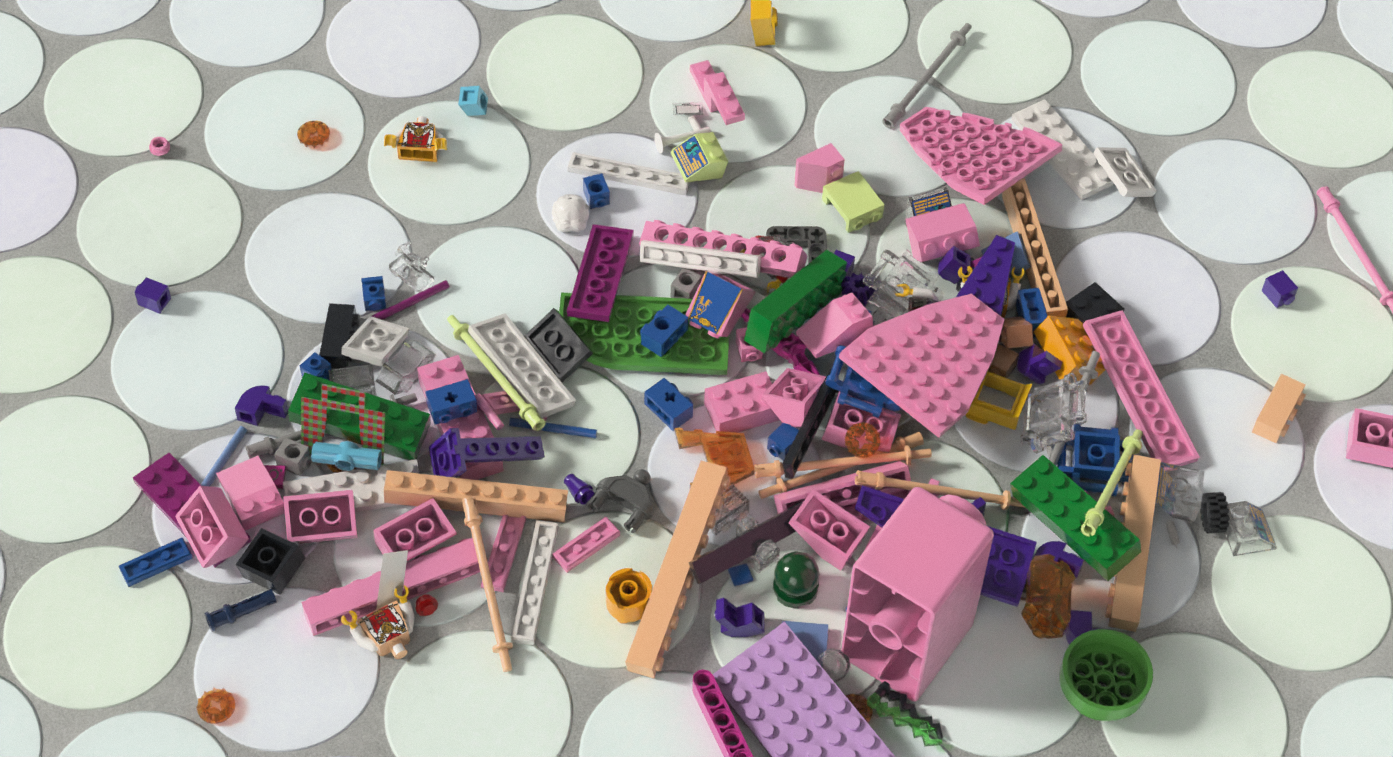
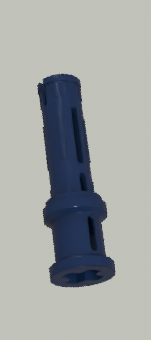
(230, 613)

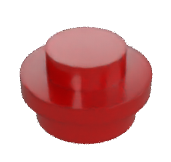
(426, 605)

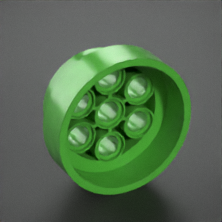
(1118, 654)

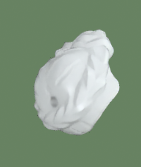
(570, 213)

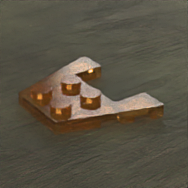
(721, 448)

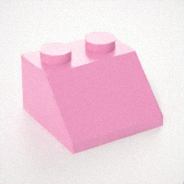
(819, 168)

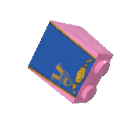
(718, 304)

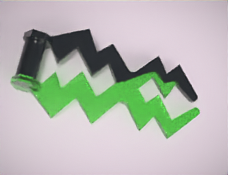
(913, 721)

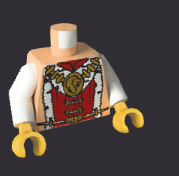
(385, 628)

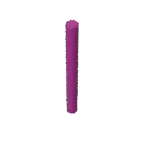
(412, 300)

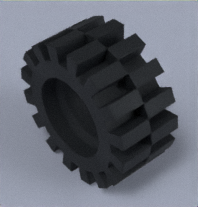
(1214, 512)

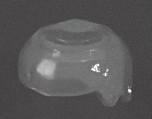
(836, 665)

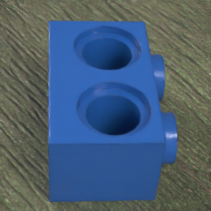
(1031, 307)

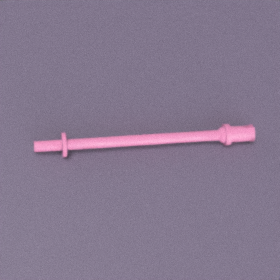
(1332, 206)

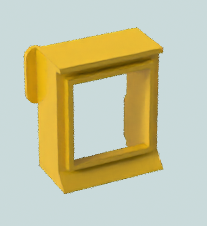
(763, 22)
(984, 412)

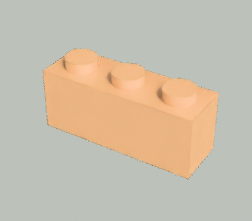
(1279, 409)

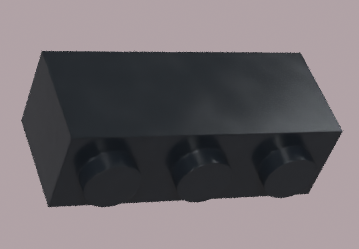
(338, 330)

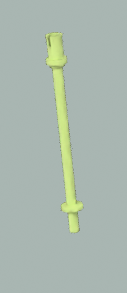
(527, 411)
(1095, 516)

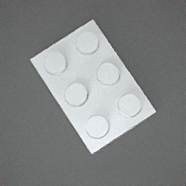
(1124, 172)
(375, 341)

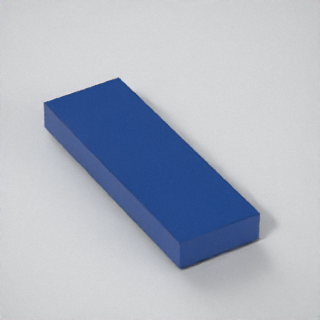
(155, 562)

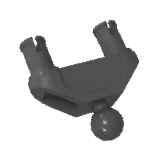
(628, 493)

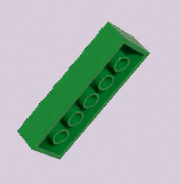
(795, 301)
(403, 425)
(1063, 509)

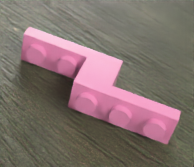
(717, 92)

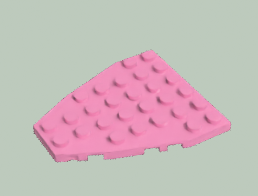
(975, 152)
(930, 358)

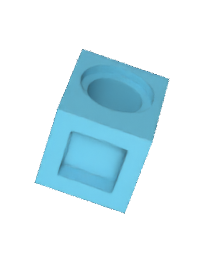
(473, 100)

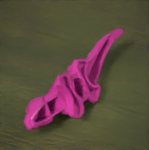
(791, 350)

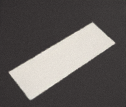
(391, 577)

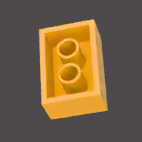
(1069, 343)

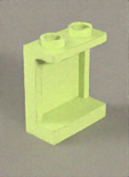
(854, 201)

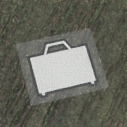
(688, 108)

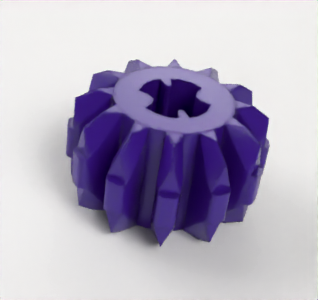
(856, 286)

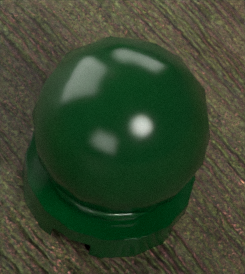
(796, 579)

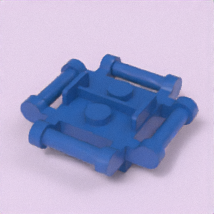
(858, 387)
(1093, 457)

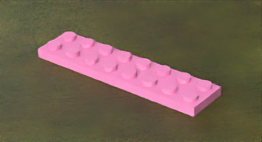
(1140, 389)

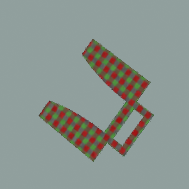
(315, 414)

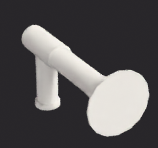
(662, 142)

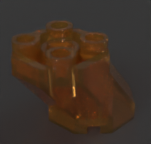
(1048, 597)

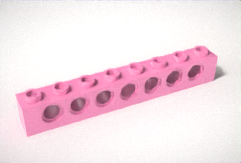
(793, 263)

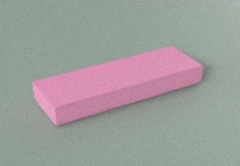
(586, 544)

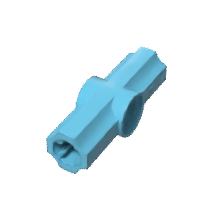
(346, 455)

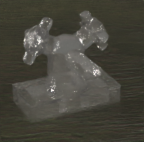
(411, 268)

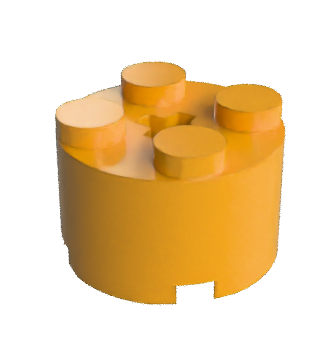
(627, 595)

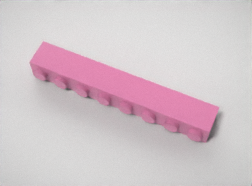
(421, 577)

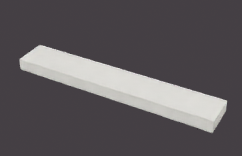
(628, 173)
(700, 258)
(535, 583)

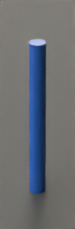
(557, 428)

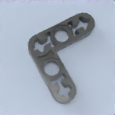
(807, 237)

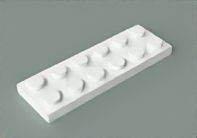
(1075, 161)
(521, 365)
(365, 483)

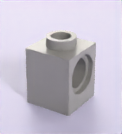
(685, 284)
(290, 449)

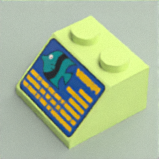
(700, 158)

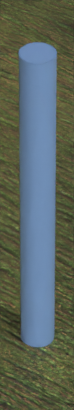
(225, 455)

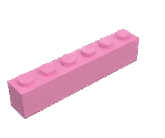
(842, 489)

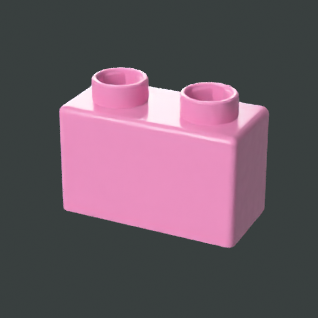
(916, 590)

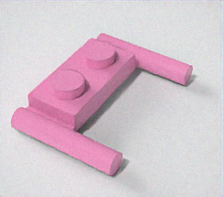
(495, 404)

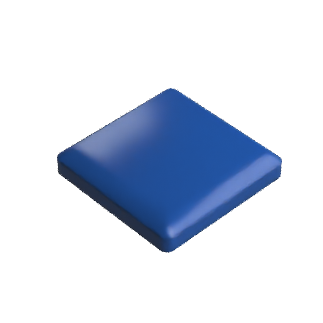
(740, 574)

